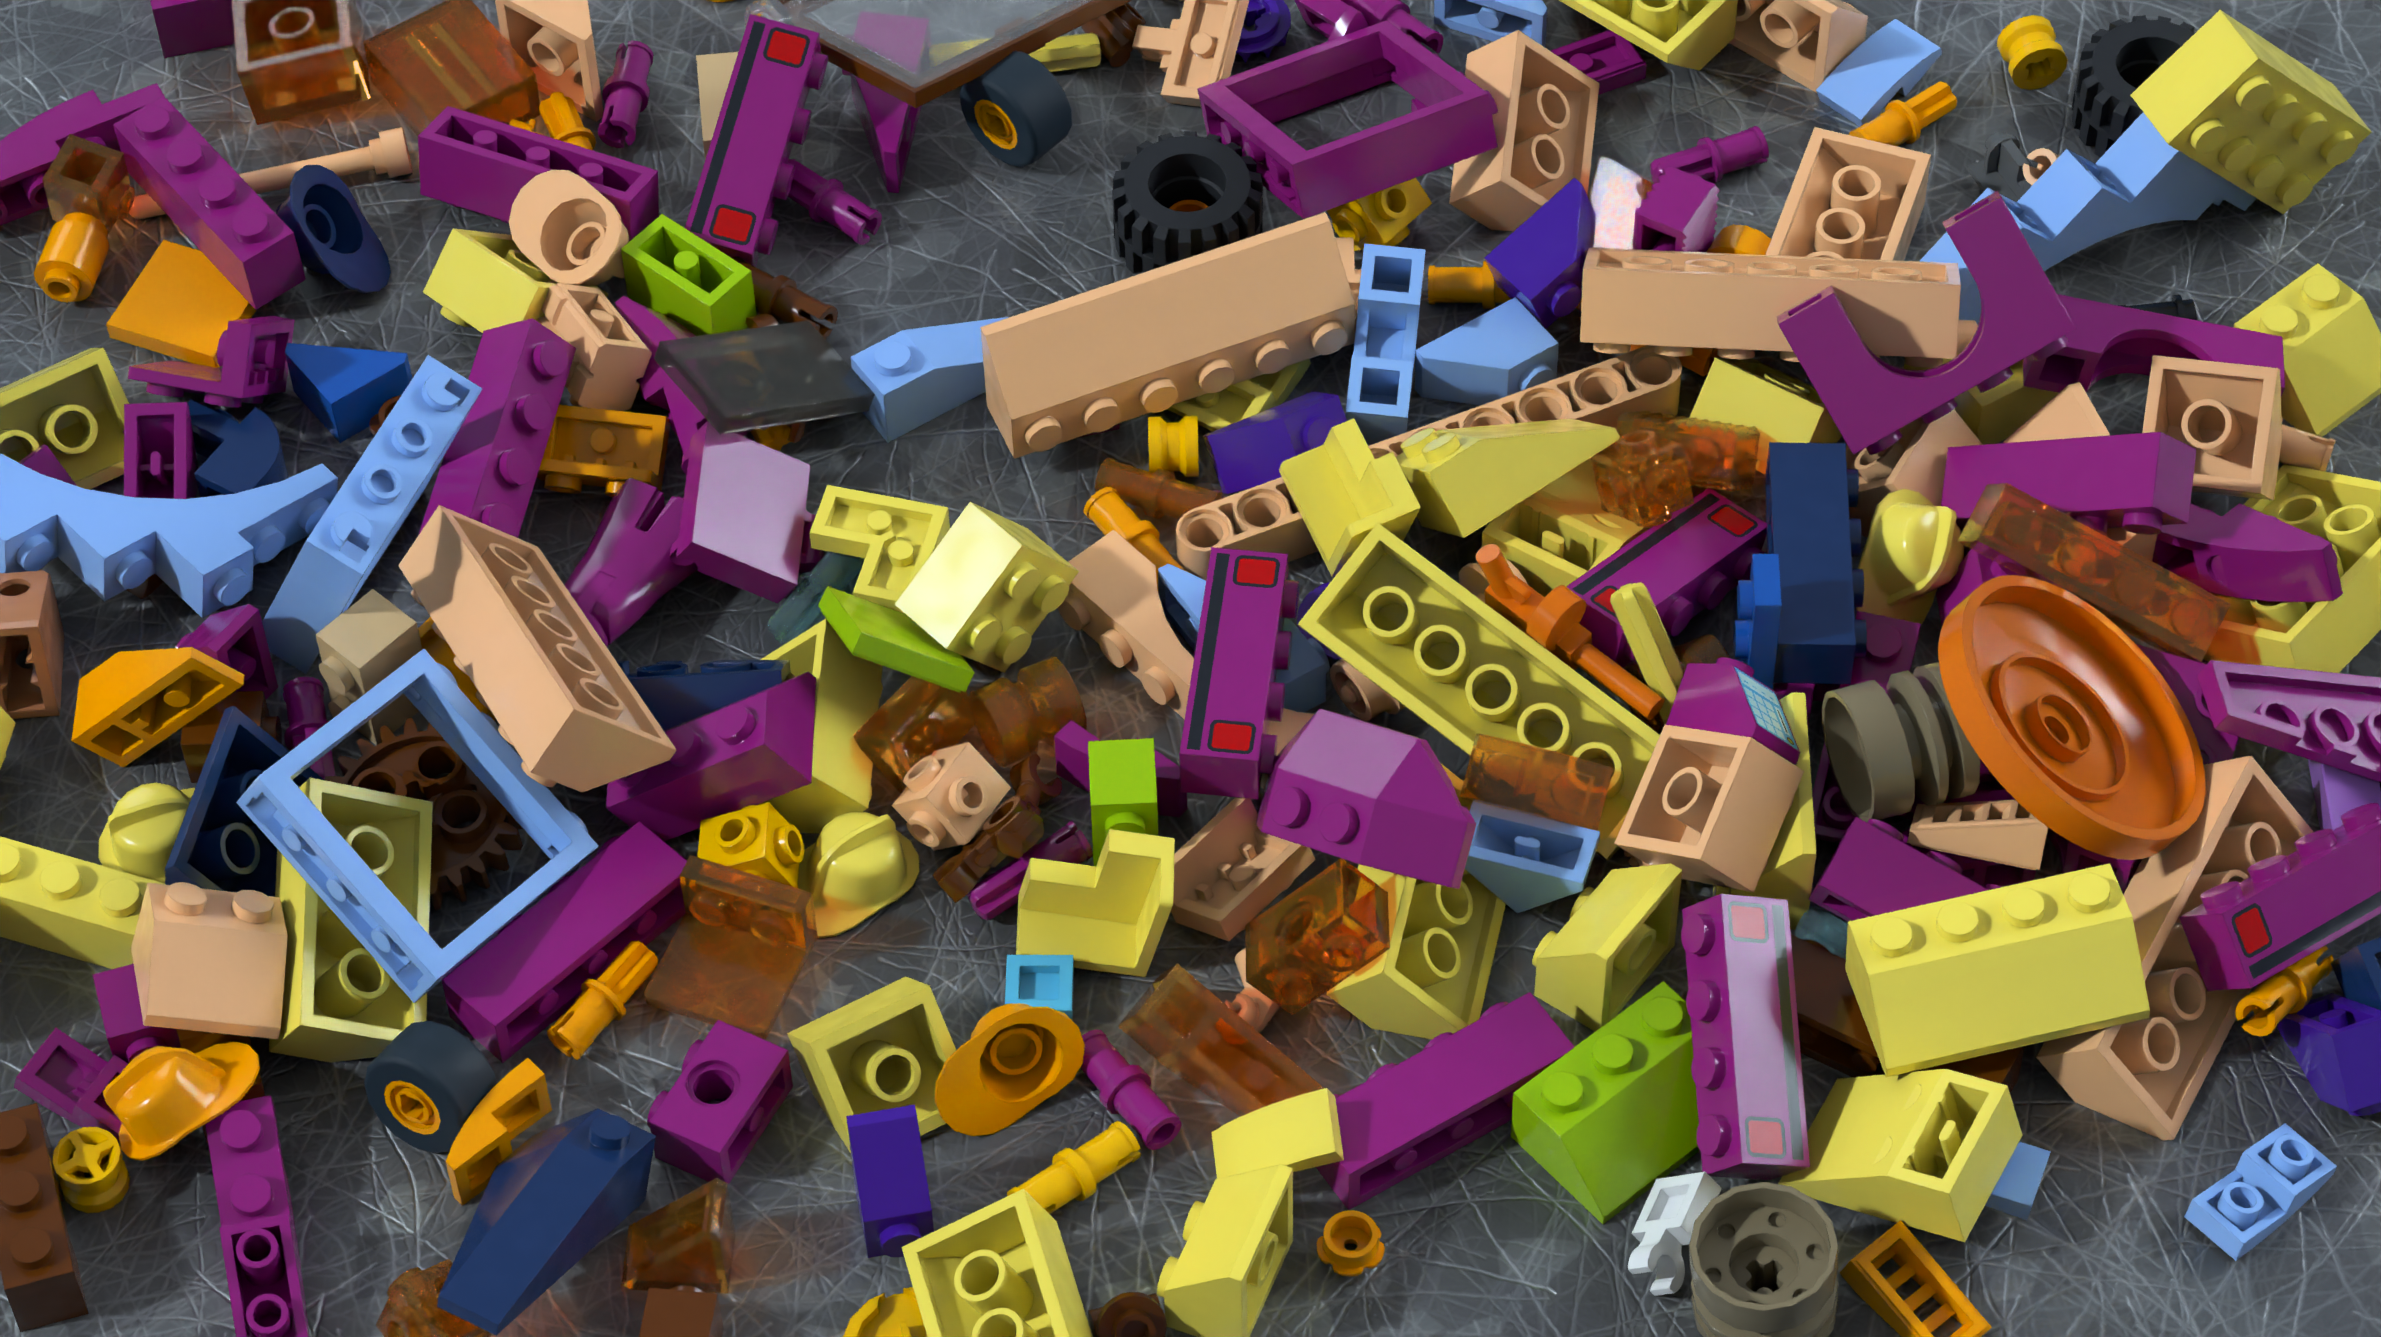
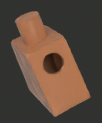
(33, 622)

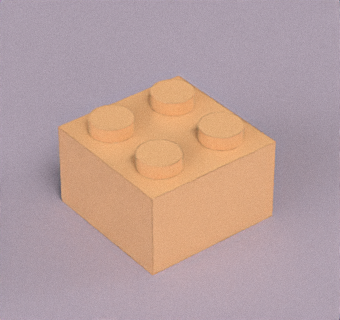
(1710, 806)

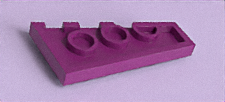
(2299, 712)

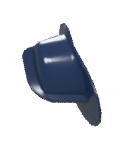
(333, 231)

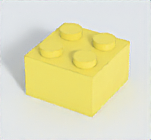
(987, 588)

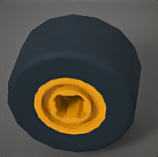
(1017, 109)
(428, 1084)

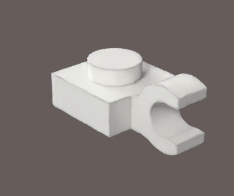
(1667, 1226)

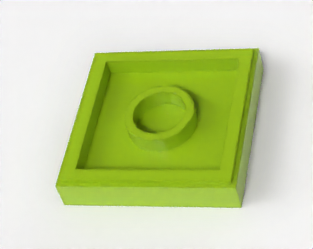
(893, 640)

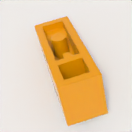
(145, 698)

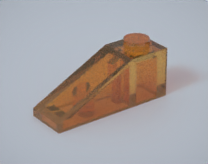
(1212, 1045)

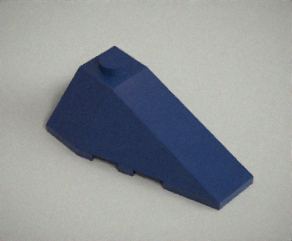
(680, 696)
(545, 1214)

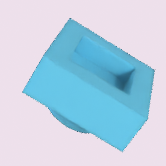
(1041, 981)

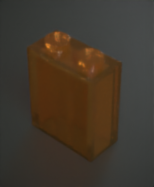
(451, 60)

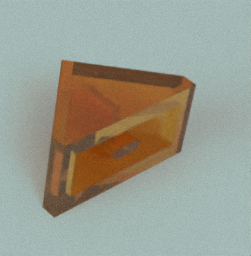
(683, 1243)

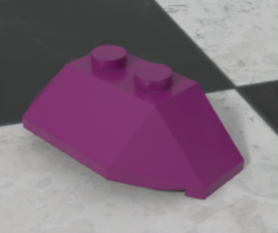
(1368, 800)

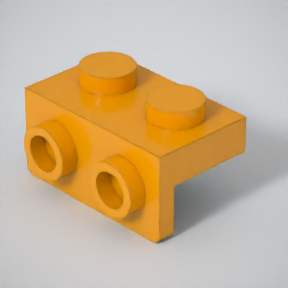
(603, 449)

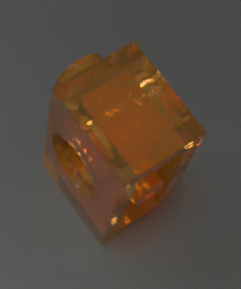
(1317, 936)

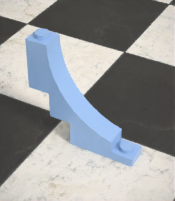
(2085, 202)

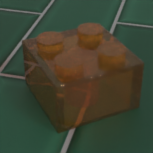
(299, 56)

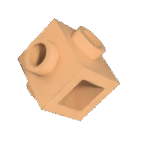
(950, 796)

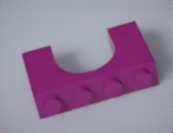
(1877, 399)

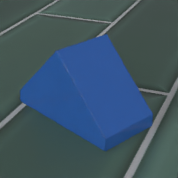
(346, 383)

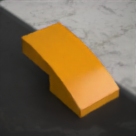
(486, 1135)

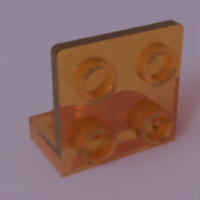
(734, 948)

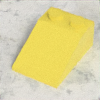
(1483, 471)

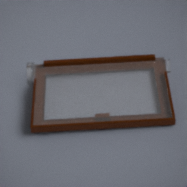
(929, 45)

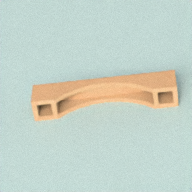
(1121, 610)

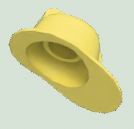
(1908, 555)
(144, 830)
(856, 870)

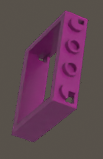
(1316, 180)

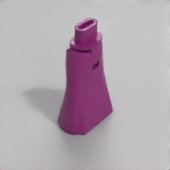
(629, 560)

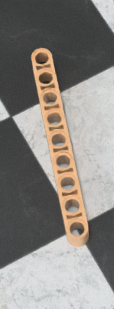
(1599, 394)

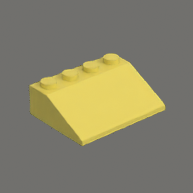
(2319, 632)

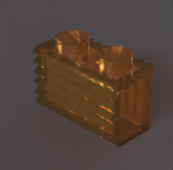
(1719, 453)

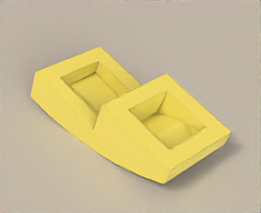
(1291, 1132)

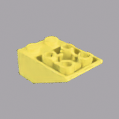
(1560, 531)
(1911, 1148)

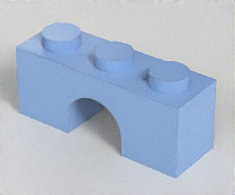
(1385, 340)

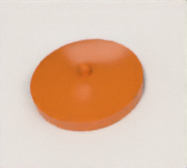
(2071, 717)

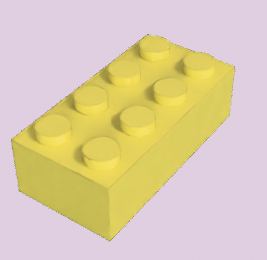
(2251, 113)

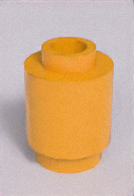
(72, 257)

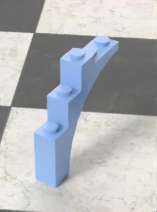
(193, 544)

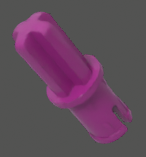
(1717, 157)
(830, 203)
(306, 716)
(1002, 888)

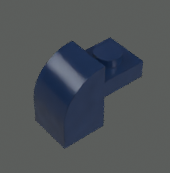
(235, 453)

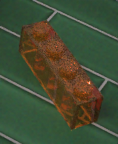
(2105, 574)

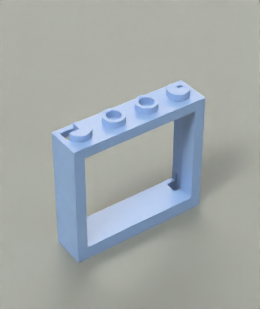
(368, 511)
(349, 883)

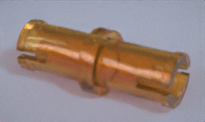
(1153, 491)

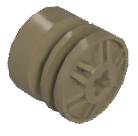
(1897, 744)
(1764, 1265)

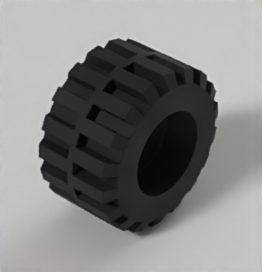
(2113, 69)
(1180, 170)

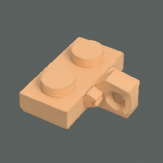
(1195, 48)

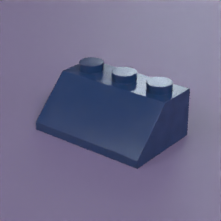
(217, 839)

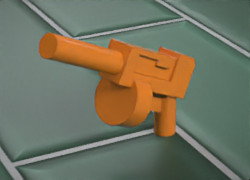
(1556, 627)

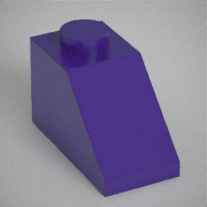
(1547, 255)
(1255, 447)
(2338, 1051)
(890, 1179)

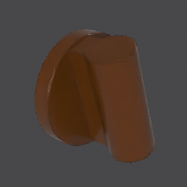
(1116, 33)
(1129, 1316)

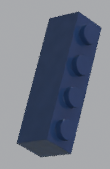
(1812, 533)

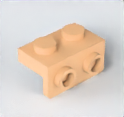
(1232, 872)

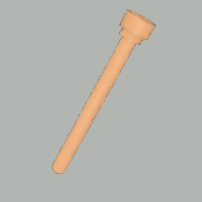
(384, 154)

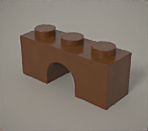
(35, 1246)

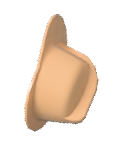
(568, 229)

